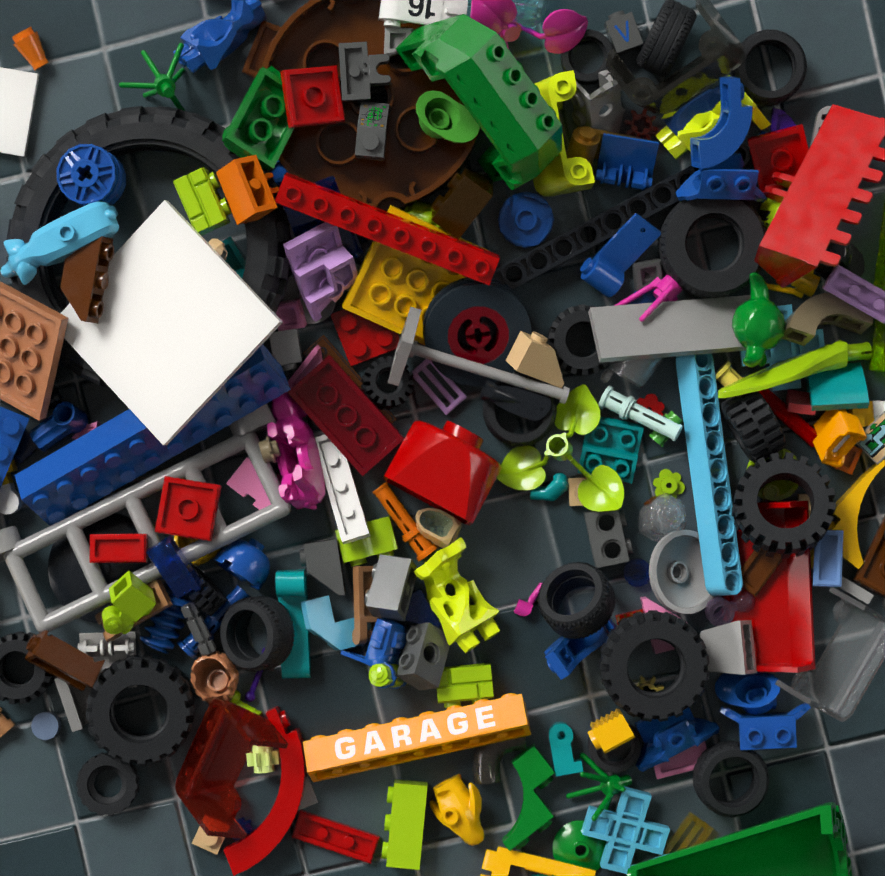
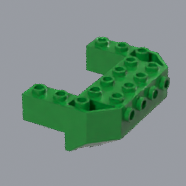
(494, 91)

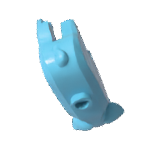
(59, 240)

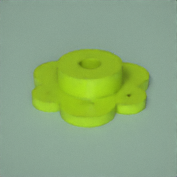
(665, 477)

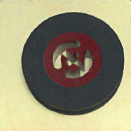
(469, 302)

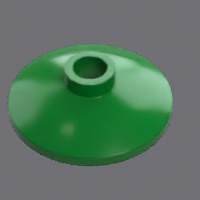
(569, 838)

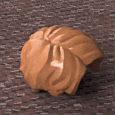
(214, 677)

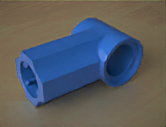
(58, 426)

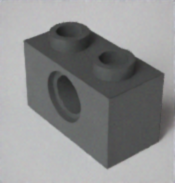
(423, 656)

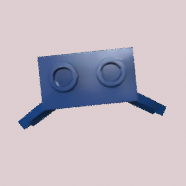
(723, 181)
(767, 730)
(671, 737)

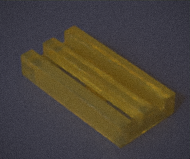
(699, 823)

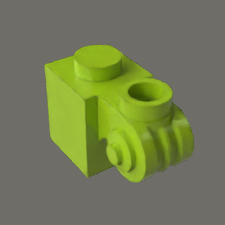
(131, 602)

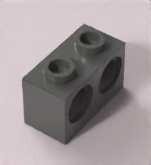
(600, 538)

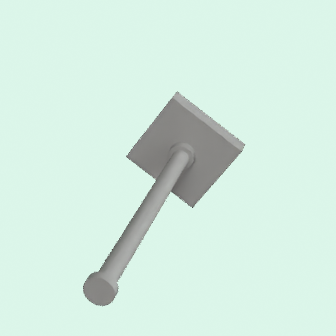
(408, 347)

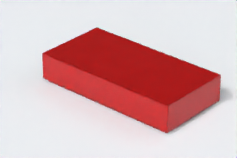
(118, 548)

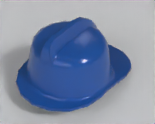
(751, 692)

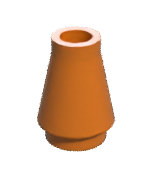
(30, 47)

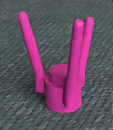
(665, 290)

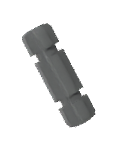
(198, 628)

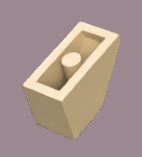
(535, 358)

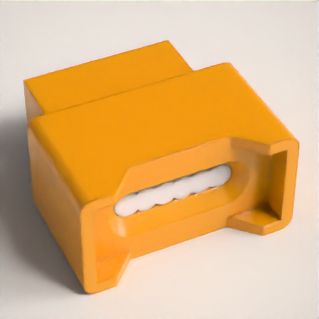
(836, 436)

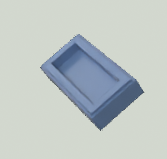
(828, 560)

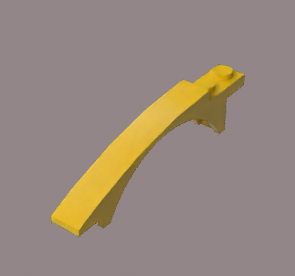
(847, 516)

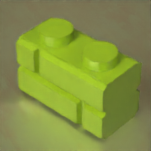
(202, 200)
(465, 684)

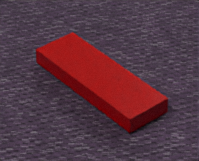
(335, 836)

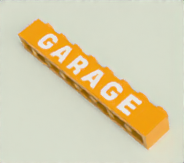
(416, 737)

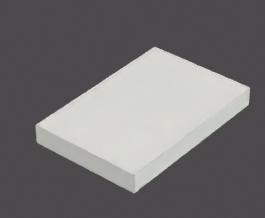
(16, 109)

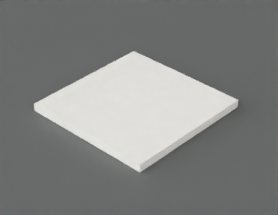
(170, 323)

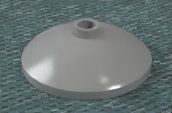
(686, 589)

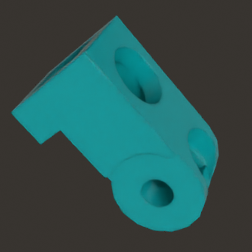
(560, 742)

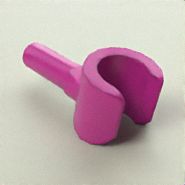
(524, 608)

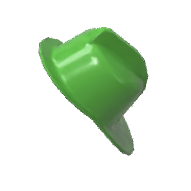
(445, 118)

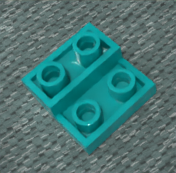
(838, 389)
(613, 445)

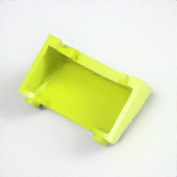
(562, 174)

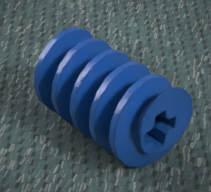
(165, 624)

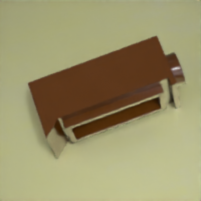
(63, 660)

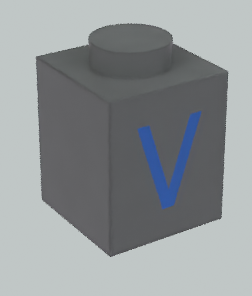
(623, 32)

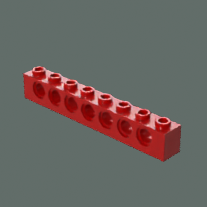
(387, 228)

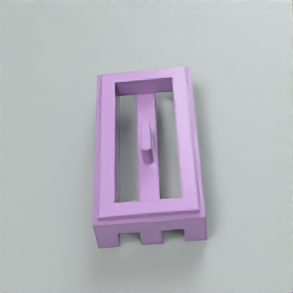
(454, 403)

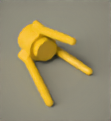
(805, 285)

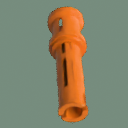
(420, 544)

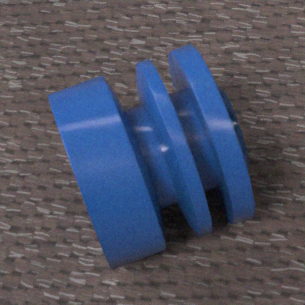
(107, 171)

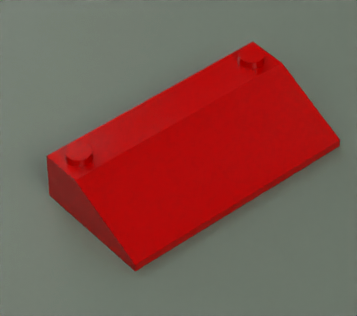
(785, 604)

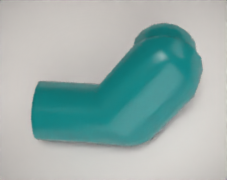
(553, 490)

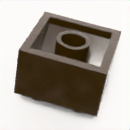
(462, 202)

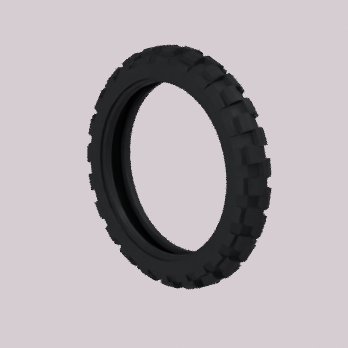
(135, 131)

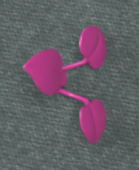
(561, 28)

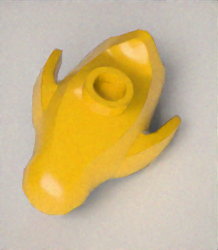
(459, 809)

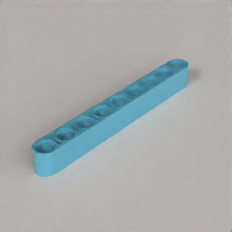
(709, 474)

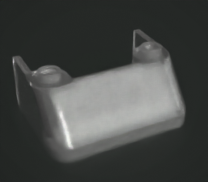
(846, 662)

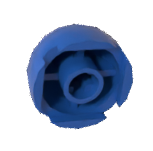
(245, 561)

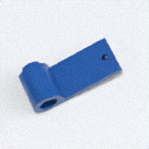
(608, 265)

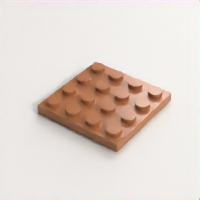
(28, 351)

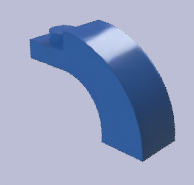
(729, 130)
(568, 653)

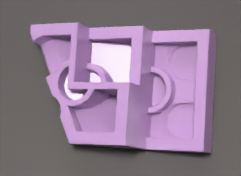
(320, 267)

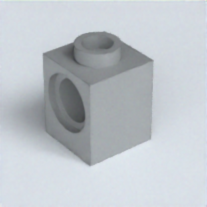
(286, 348)

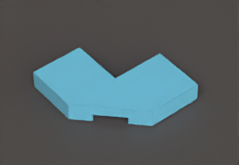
(320, 622)

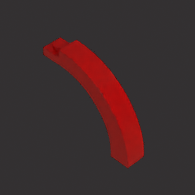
(259, 843)

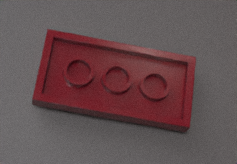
(346, 415)

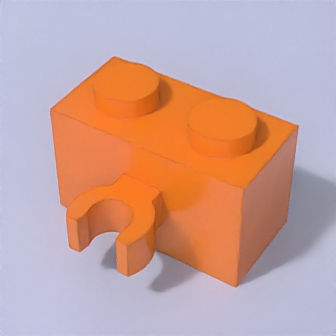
(247, 189)

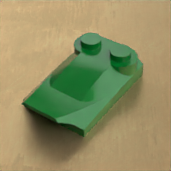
(260, 121)

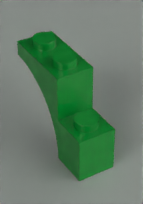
(534, 814)

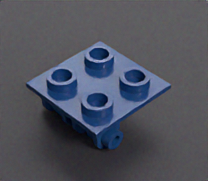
(626, 161)

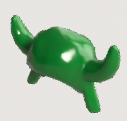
(758, 323)

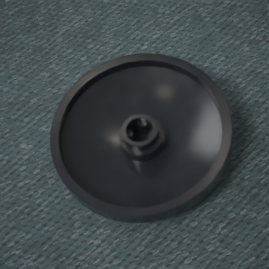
(65, 571)

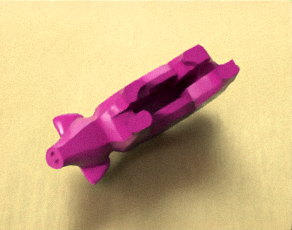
(299, 459)

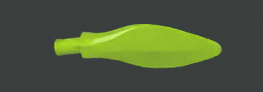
(819, 360)

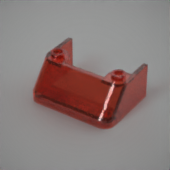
(215, 763)

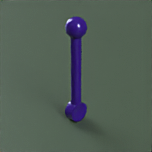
(250, 695)

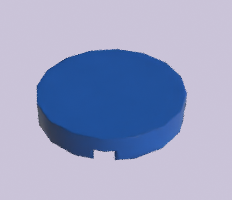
(525, 219)

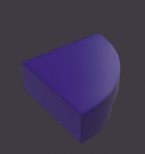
(780, 120)

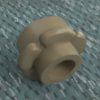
(269, 450)

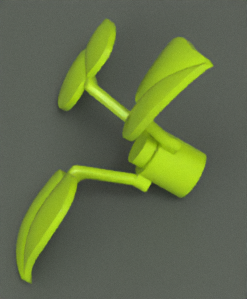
(580, 414)

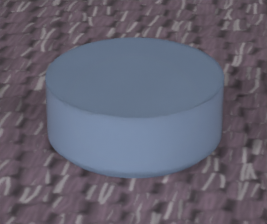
(46, 725)

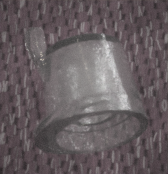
(634, 371)

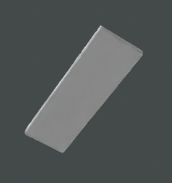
(670, 330)

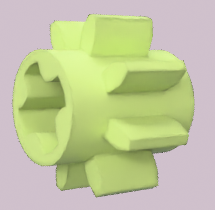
(263, 759)

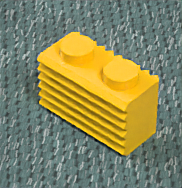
(610, 731)

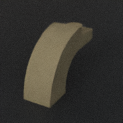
(821, 310)

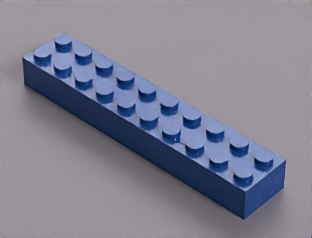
(127, 448)

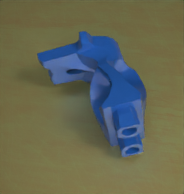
(218, 37)

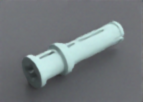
(628, 408)

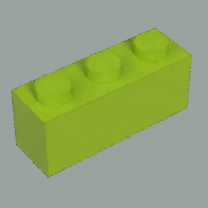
(405, 824)

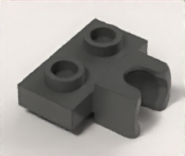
(360, 71)

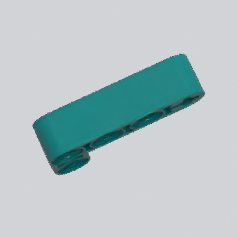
(291, 590)

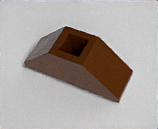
(87, 277)

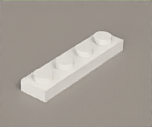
(342, 492)

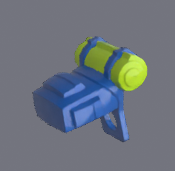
(383, 653)

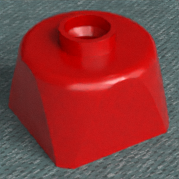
(444, 469)

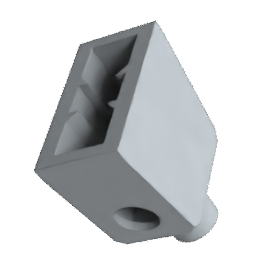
(730, 648)

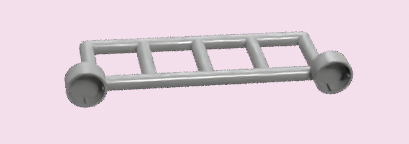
(14, 549)

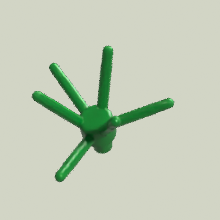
(164, 83)
(608, 785)

